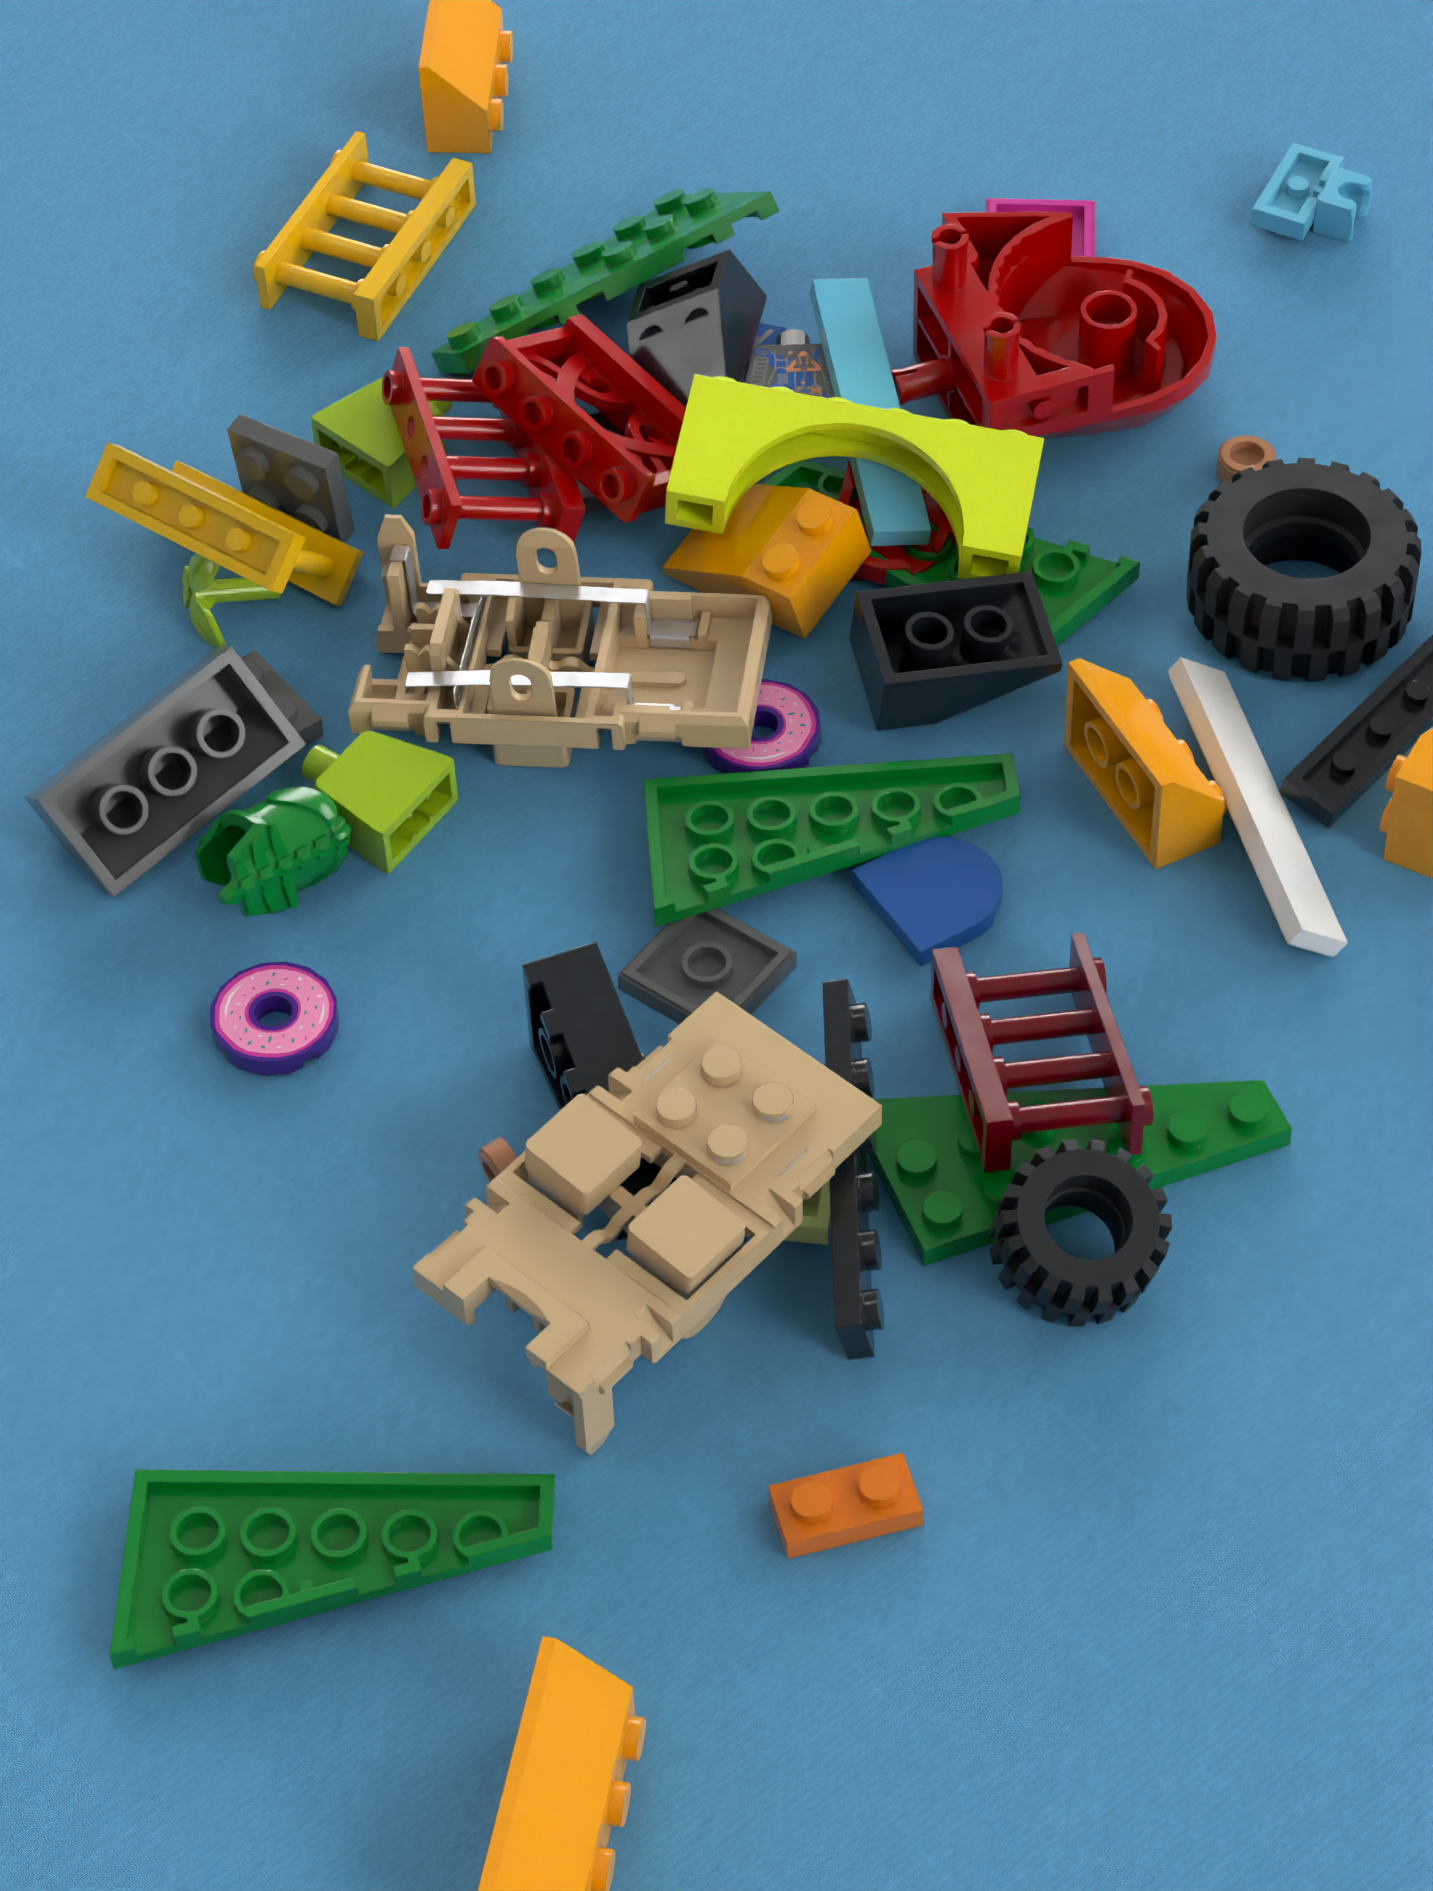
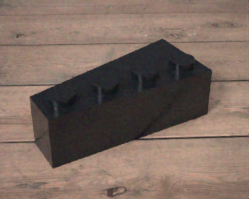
(580, 1032)

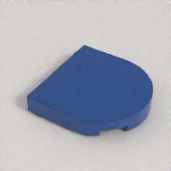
(932, 893)

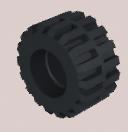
(1105, 1188)

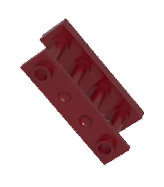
(986, 1079)

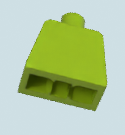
(369, 442)
(384, 792)

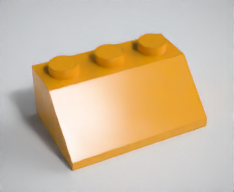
(464, 75)
(1140, 766)

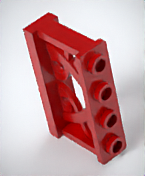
(537, 386)

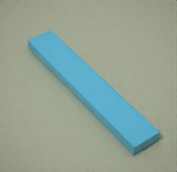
(862, 374)

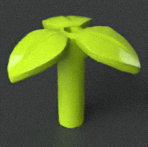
(203, 591)

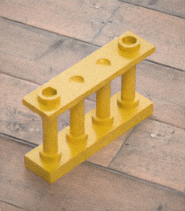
(395, 266)
(224, 524)

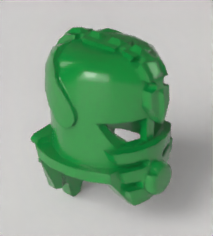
(288, 846)

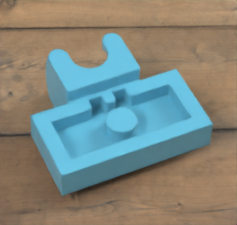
(1312, 190)

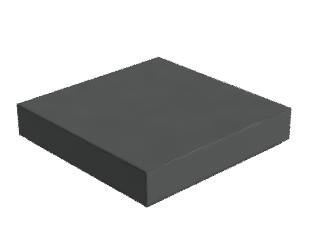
(705, 956)

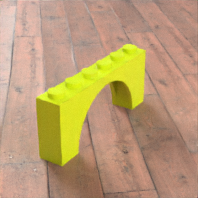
(746, 431)

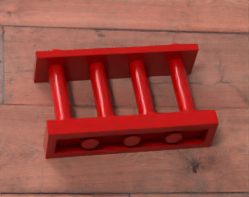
(551, 488)

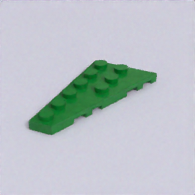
(633, 255)
(1067, 577)
(769, 829)
(949, 1201)
(269, 1547)

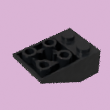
(696, 323)

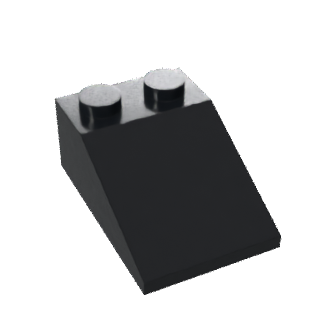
(949, 646)

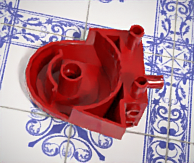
(1047, 338)

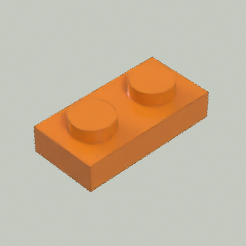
(845, 1505)

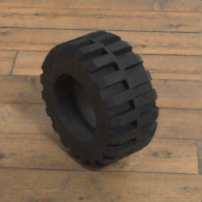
(1297, 622)

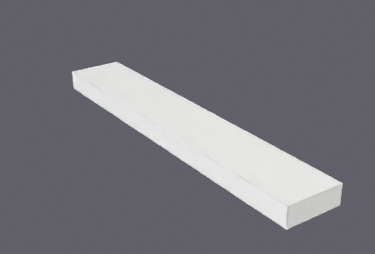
(1257, 808)

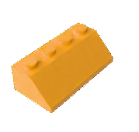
(565, 1778)

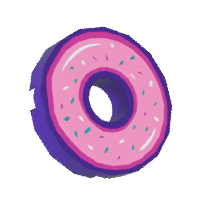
(789, 747)
(266, 990)

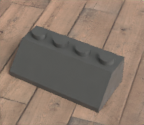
(166, 770)

